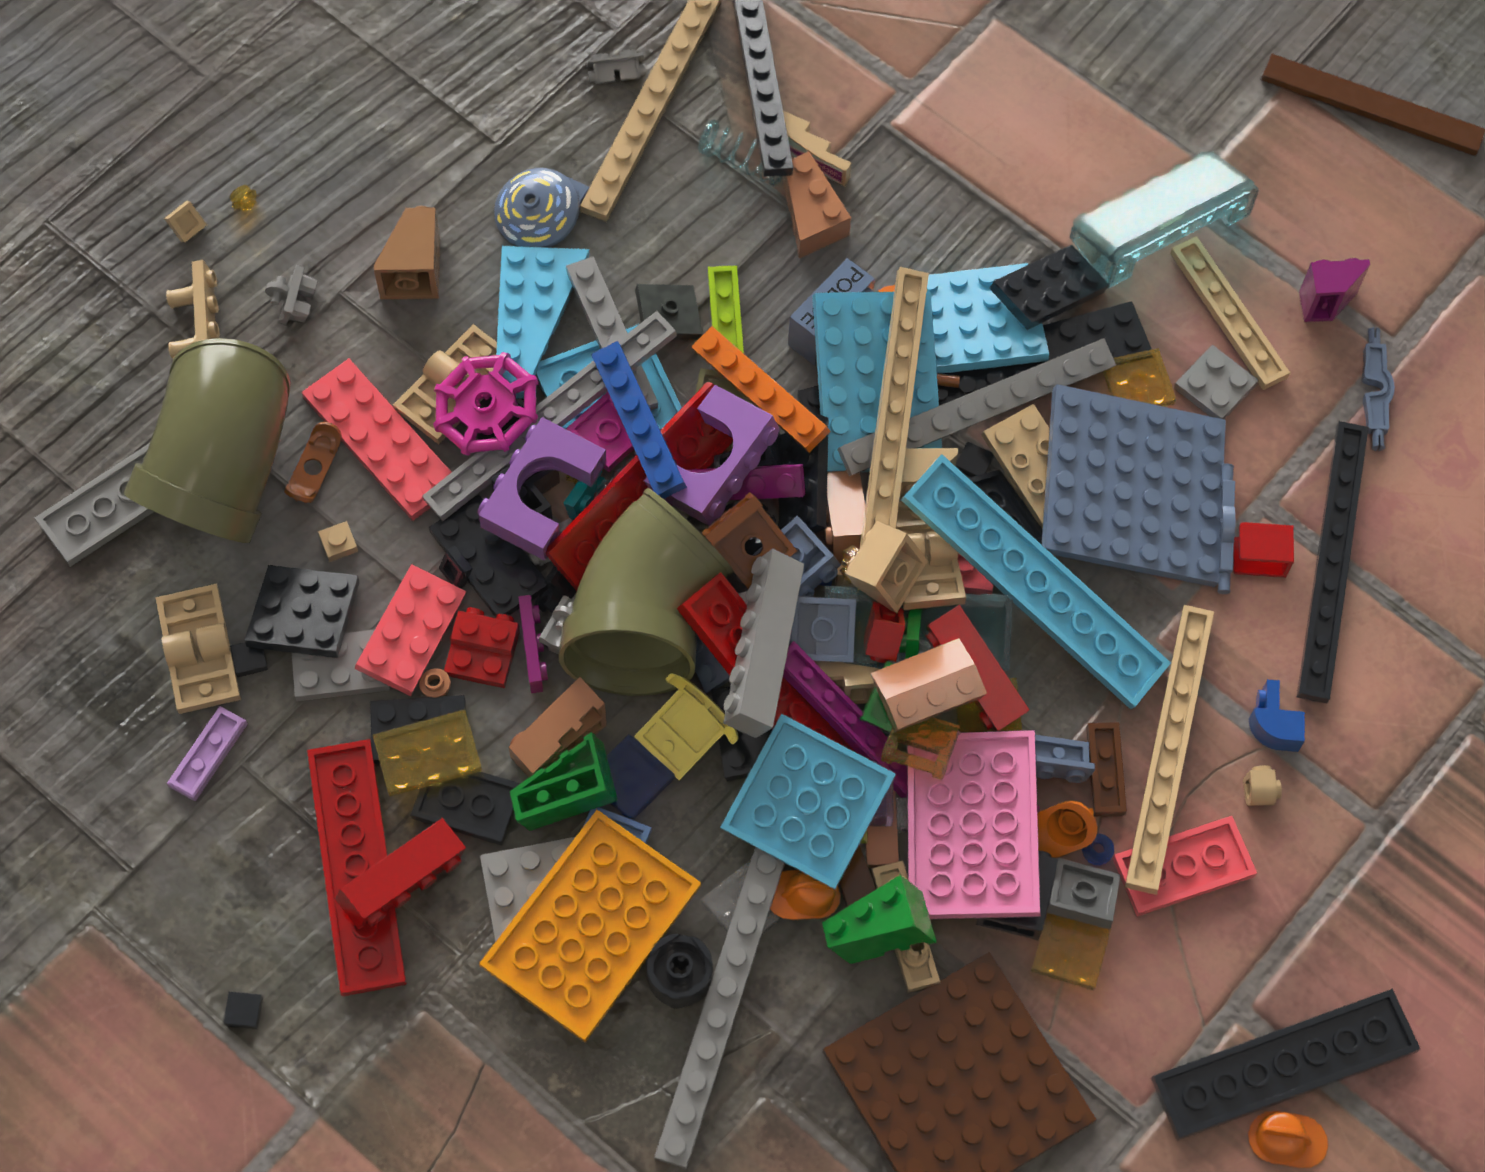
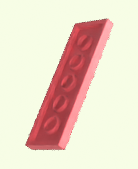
(377, 436)

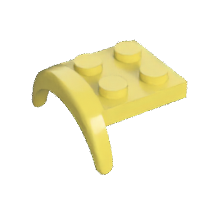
(684, 727)

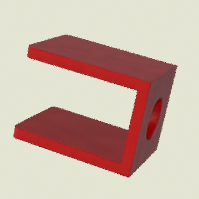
(1263, 550)

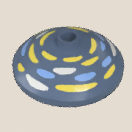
(547, 218)

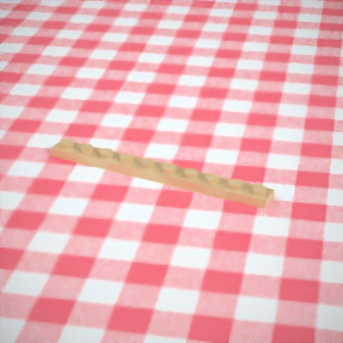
(648, 108)
(895, 399)
(1169, 751)

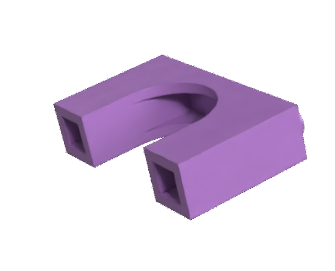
(751, 434)
(545, 448)

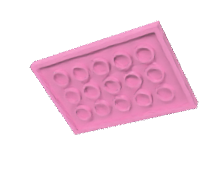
(977, 828)

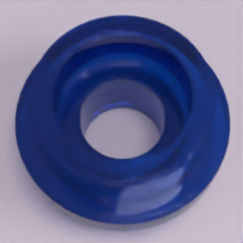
(1099, 858)

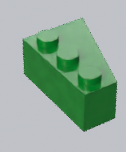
(567, 787)
(880, 922)

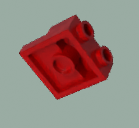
(482, 647)

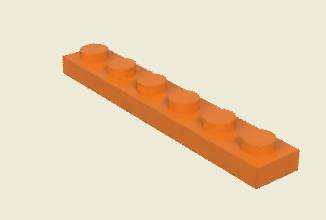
(760, 389)

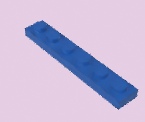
(638, 420)

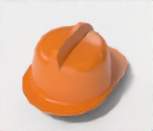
(1065, 828)
(803, 897)
(1288, 1139)

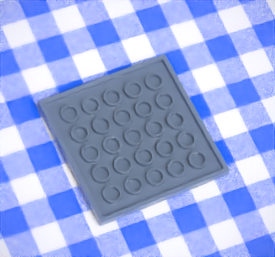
(1134, 486)

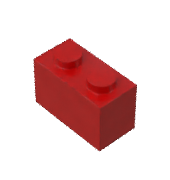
(883, 633)

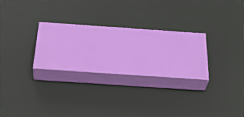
(207, 753)

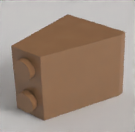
(411, 257)

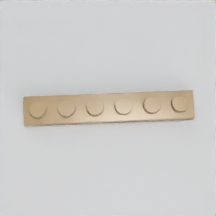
(1230, 313)

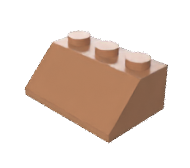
(928, 684)

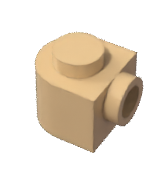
(1261, 786)

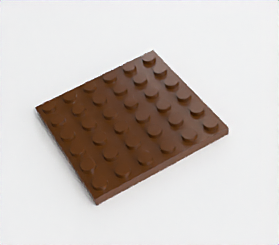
(959, 1078)

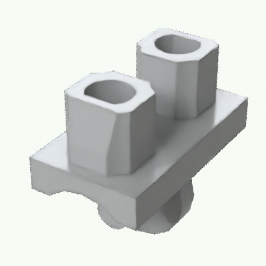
(298, 284)
(552, 632)

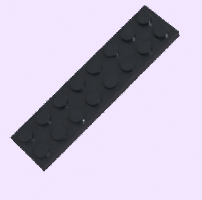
(1285, 1064)

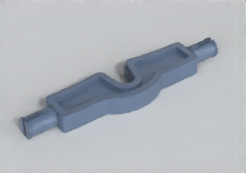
(1377, 403)
(1227, 528)

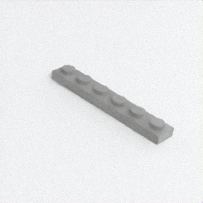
(603, 314)

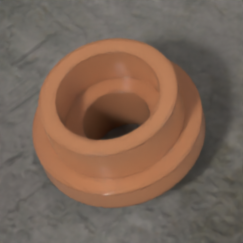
(438, 690)

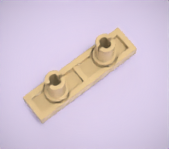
(205, 305)
(917, 962)

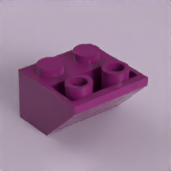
(1330, 287)

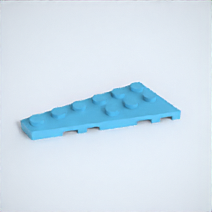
(532, 301)

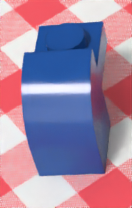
(1276, 727)

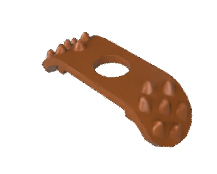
(322, 448)

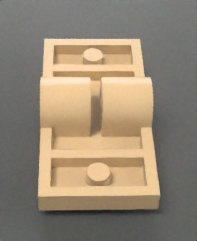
(419, 401)
(1022, 451)
(941, 577)
(197, 648)

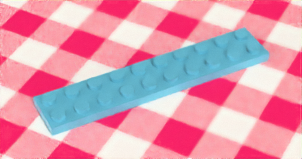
(1037, 581)

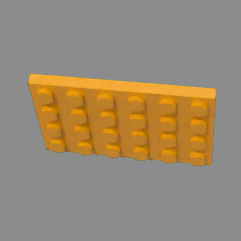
(590, 925)

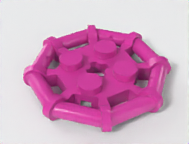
(490, 418)

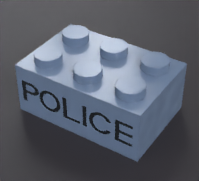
(845, 278)

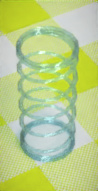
(704, 148)

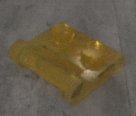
(931, 736)

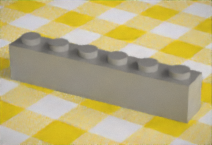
(763, 643)

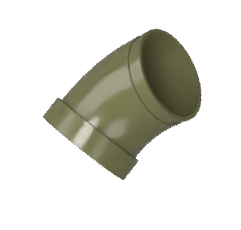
(215, 438)
(625, 614)

